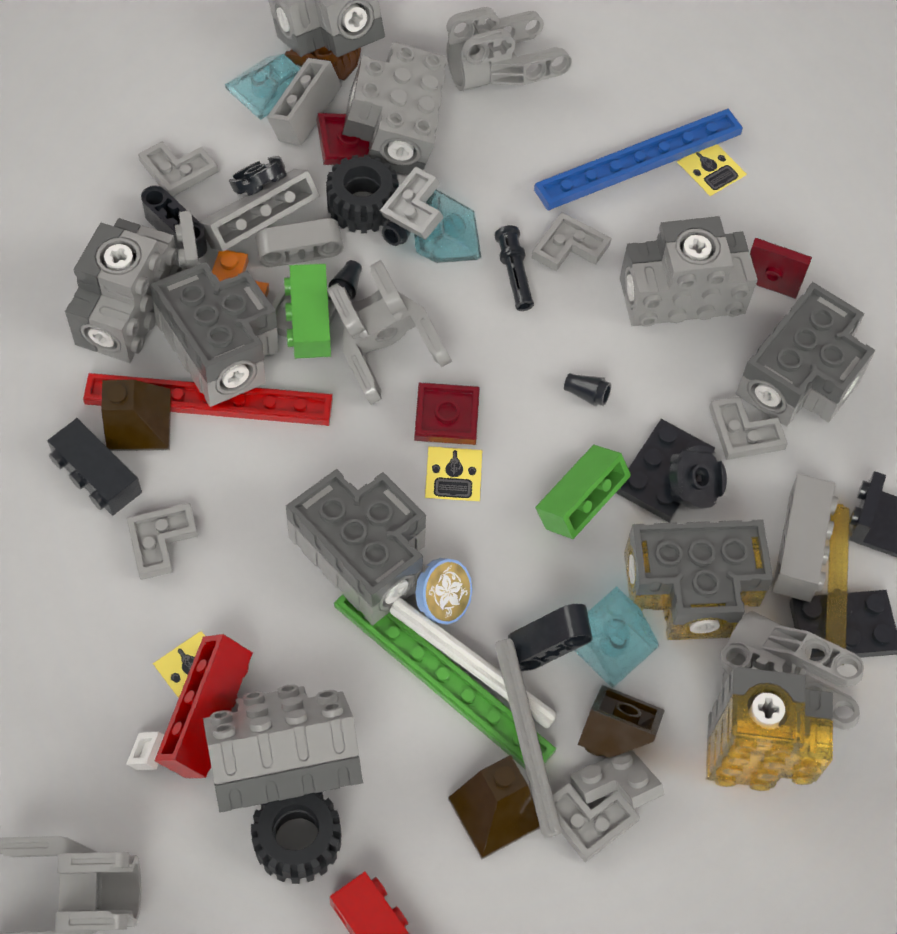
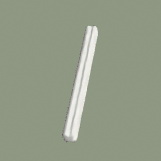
(465, 657)

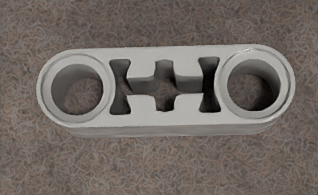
(299, 242)

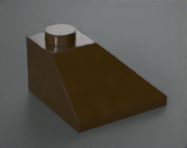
(135, 415)
(619, 724)
(495, 807)

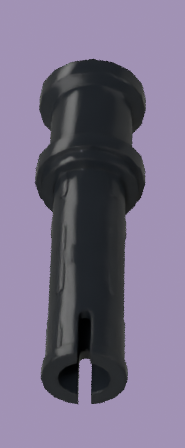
(512, 256)

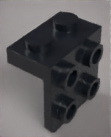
(876, 517)

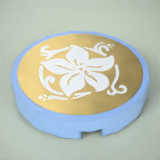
(444, 591)

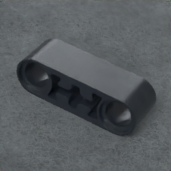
(161, 206)
(552, 636)

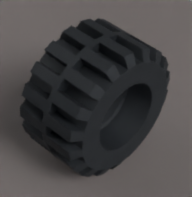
(354, 176)
(303, 862)

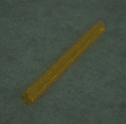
(838, 578)

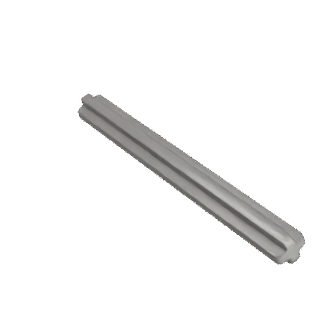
(528, 738)

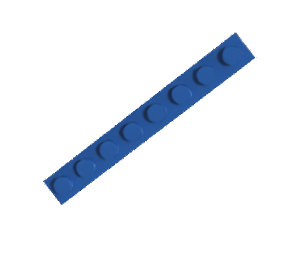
(637, 159)

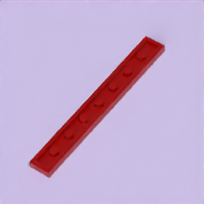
(253, 404)

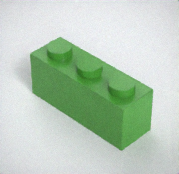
(308, 311)
(583, 491)

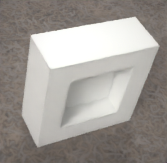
(145, 751)

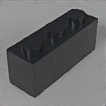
(94, 467)

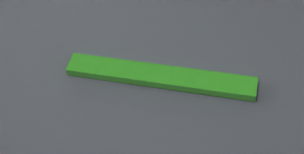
(445, 680)

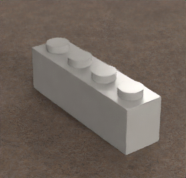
(259, 210)
(804, 538)

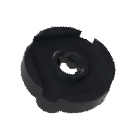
(254, 175)
(683, 482)

